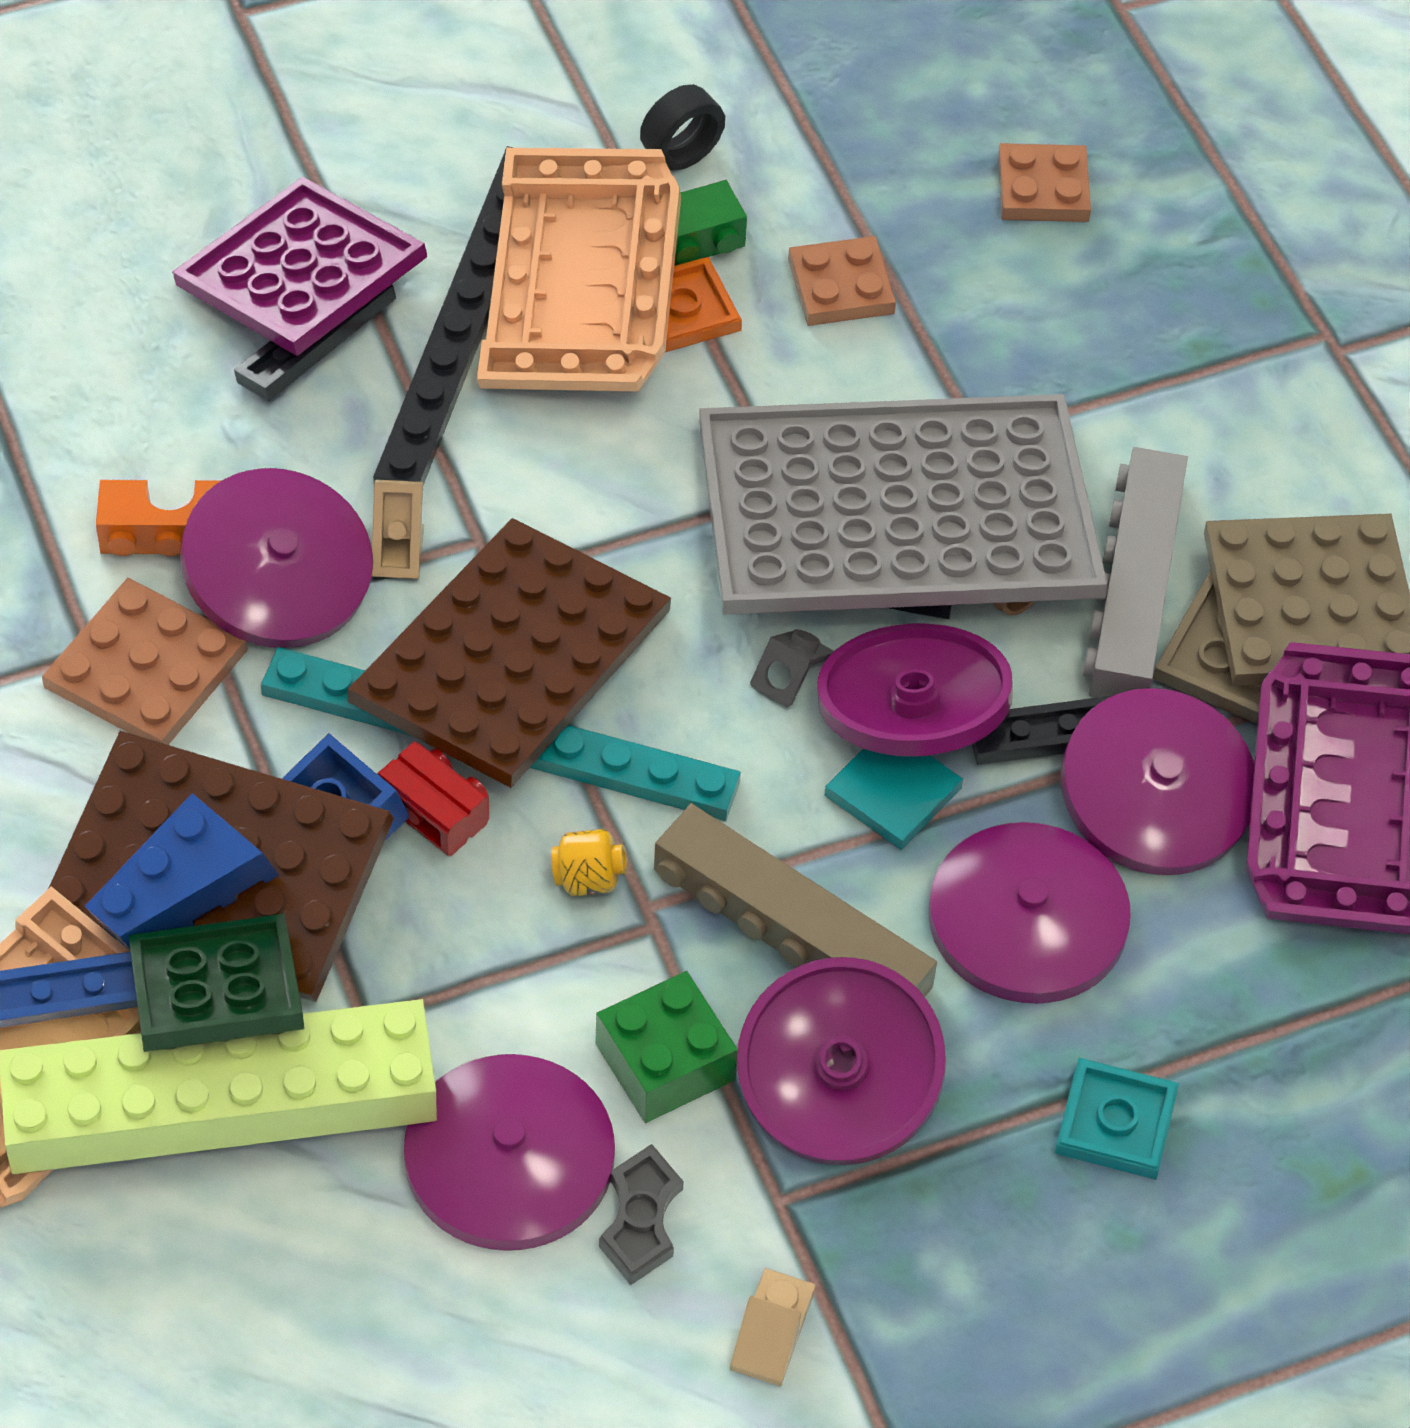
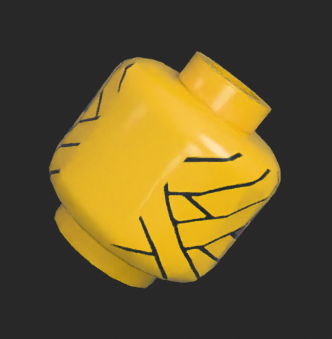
(588, 862)

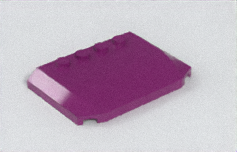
(1333, 789)

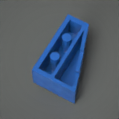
(179, 874)

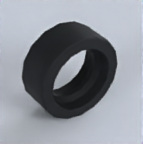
(671, 113)

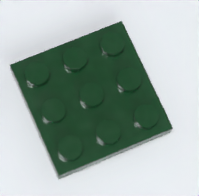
(215, 982)

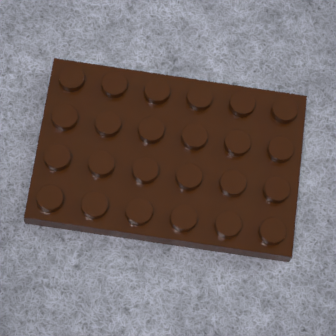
(509, 652)
(311, 838)

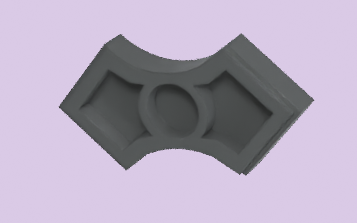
(637, 1237)

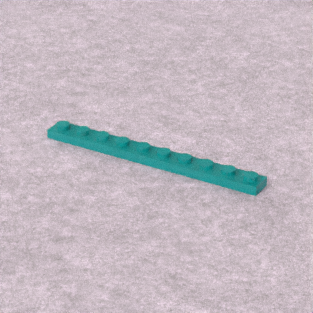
(572, 755)

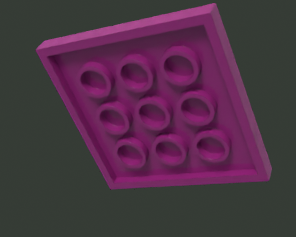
(300, 265)

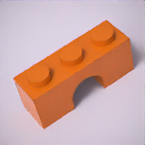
(133, 525)

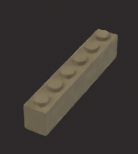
(777, 901)

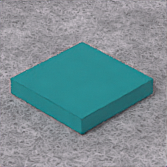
(893, 792)
(1117, 1118)

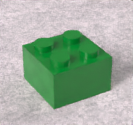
(666, 1046)

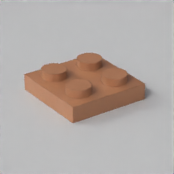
(1044, 182)
(841, 280)

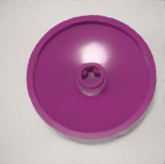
(276, 558)
(915, 689)
(1158, 781)
(1029, 912)
(841, 1060)
(513, 1153)

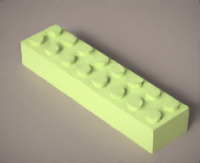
(120, 1103)

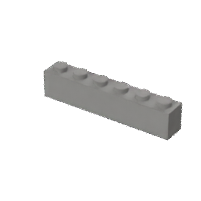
(1138, 574)

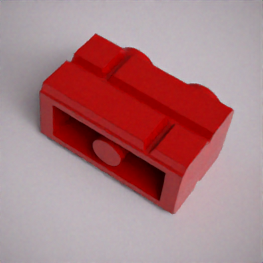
(437, 798)

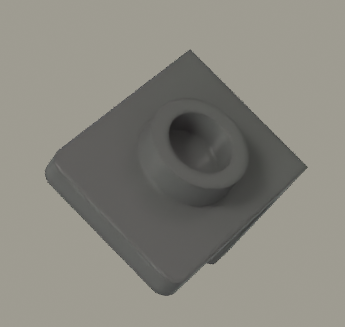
(796, 650)

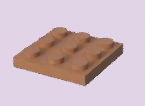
(144, 663)

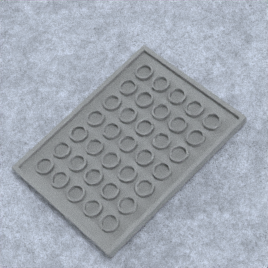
(898, 504)

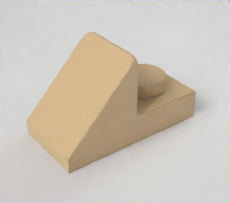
(397, 529)
(772, 1326)

